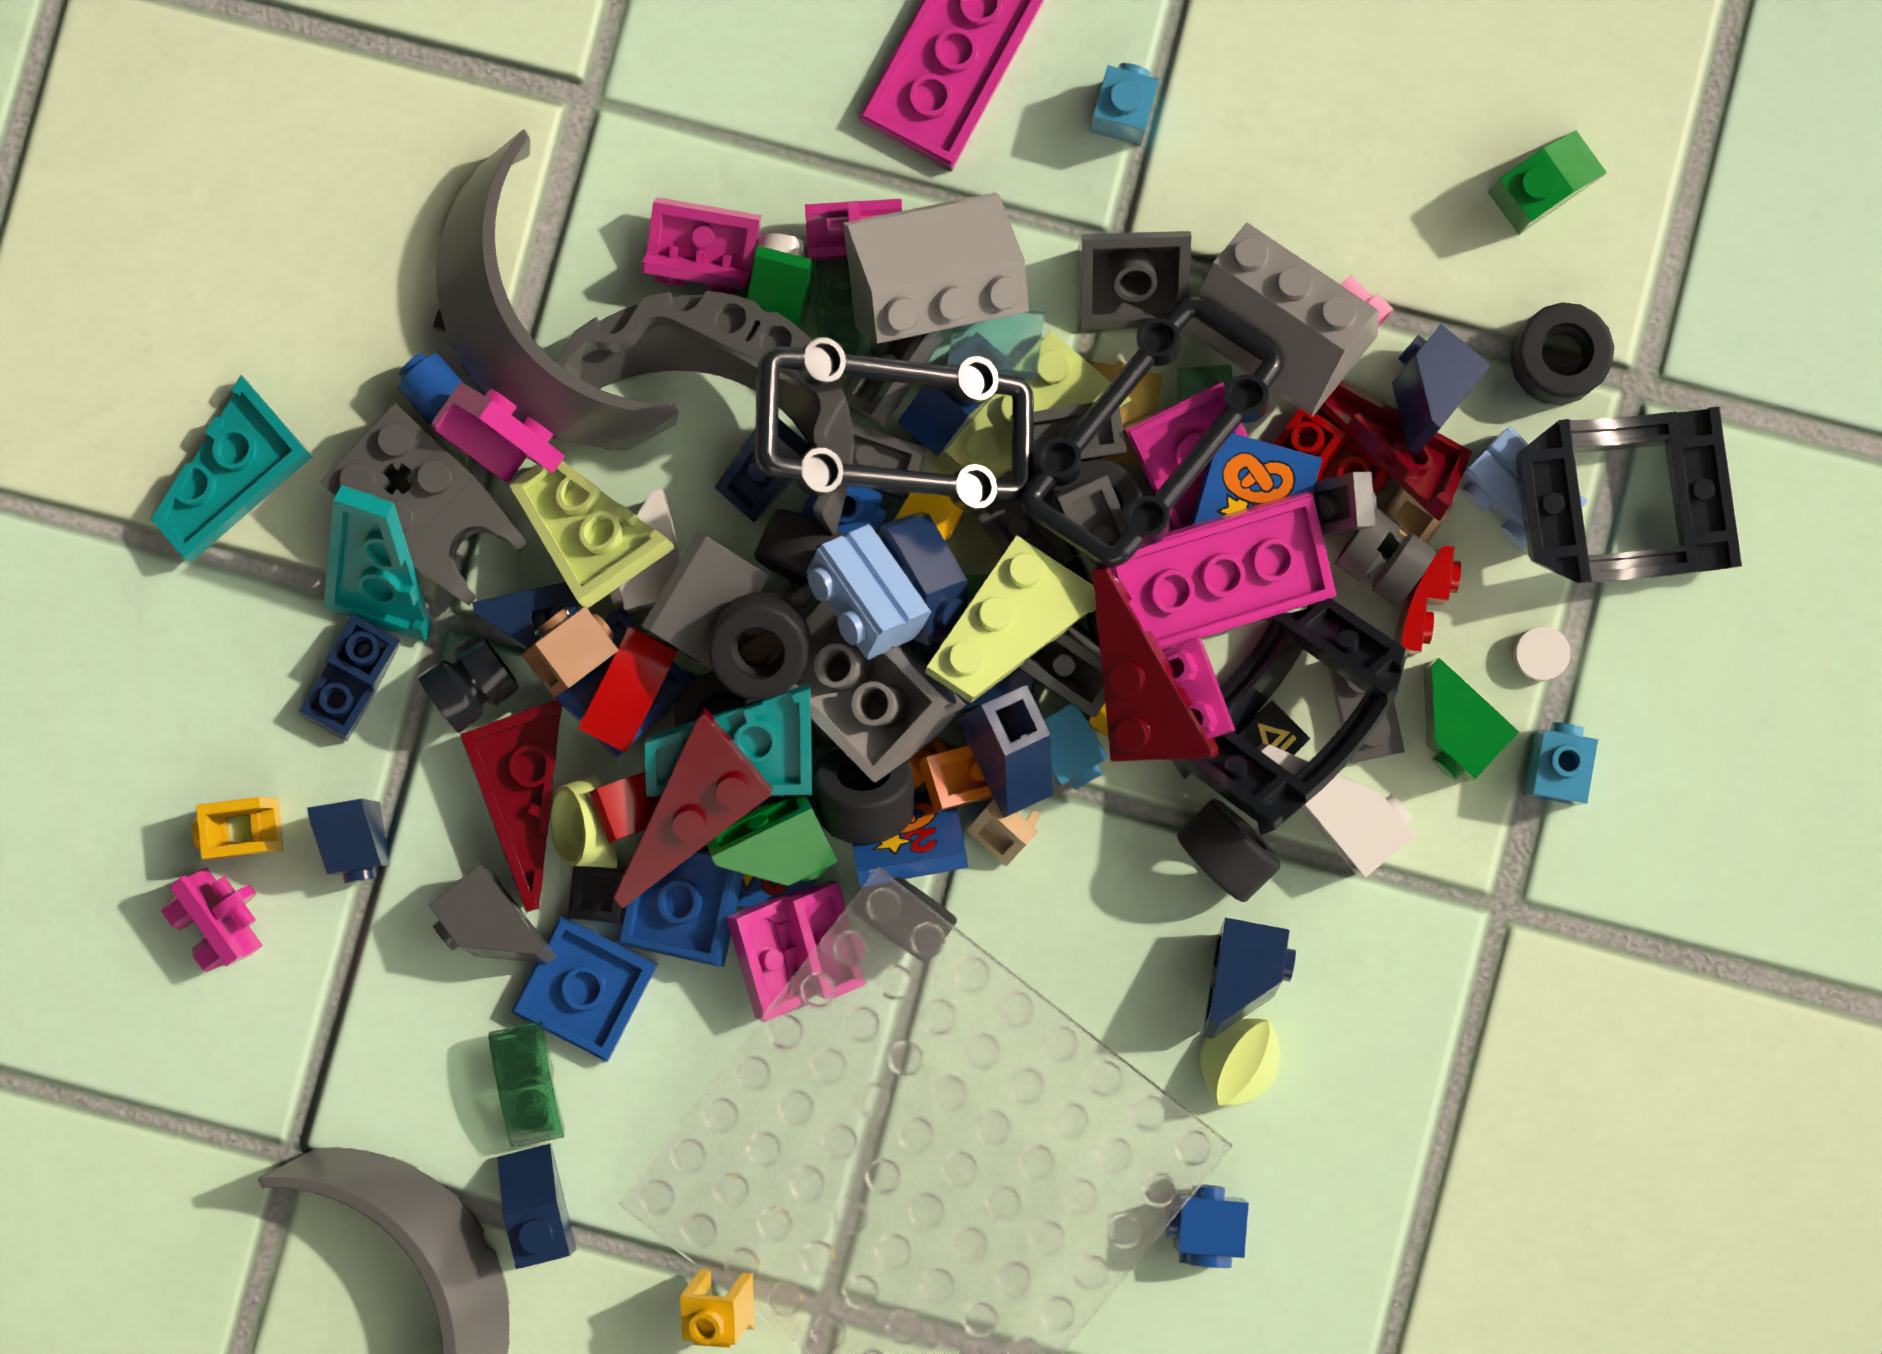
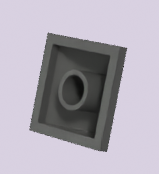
(1131, 277)
(697, 593)

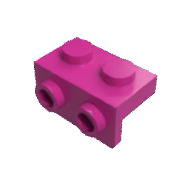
(701, 245)
(491, 435)

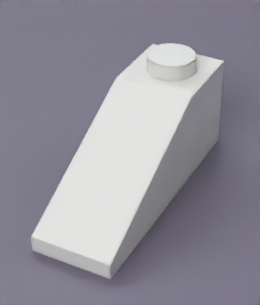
(1352, 817)

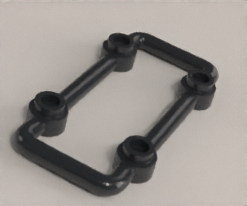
(822, 469)
(1148, 516)

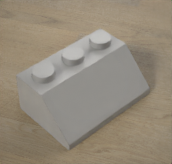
(934, 268)
(1296, 307)
(872, 707)

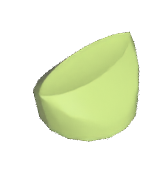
(577, 826)
(1240, 1062)

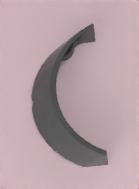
(720, 338)
(497, 346)
(429, 1226)

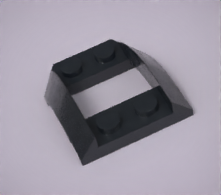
(1698, 489)
(1343, 644)

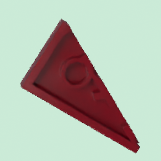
(1377, 428)
(1143, 702)
(515, 777)
(704, 796)

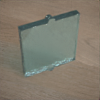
(1007, 342)

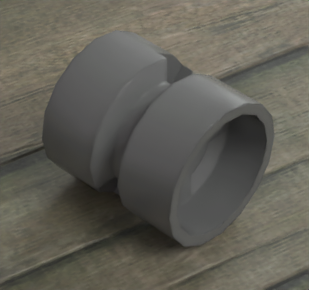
(1400, 571)

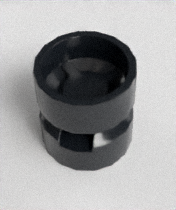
(468, 683)

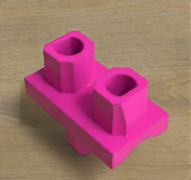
(826, 224)
(1195, 674)
(218, 914)

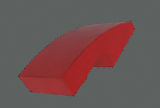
(1325, 440)
(1433, 587)
(627, 688)
(624, 806)

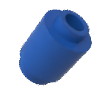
(427, 384)

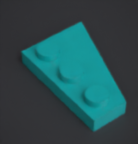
(233, 471)
(372, 566)
(769, 732)

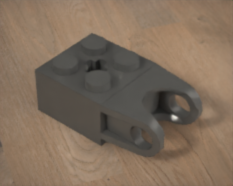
(439, 507)

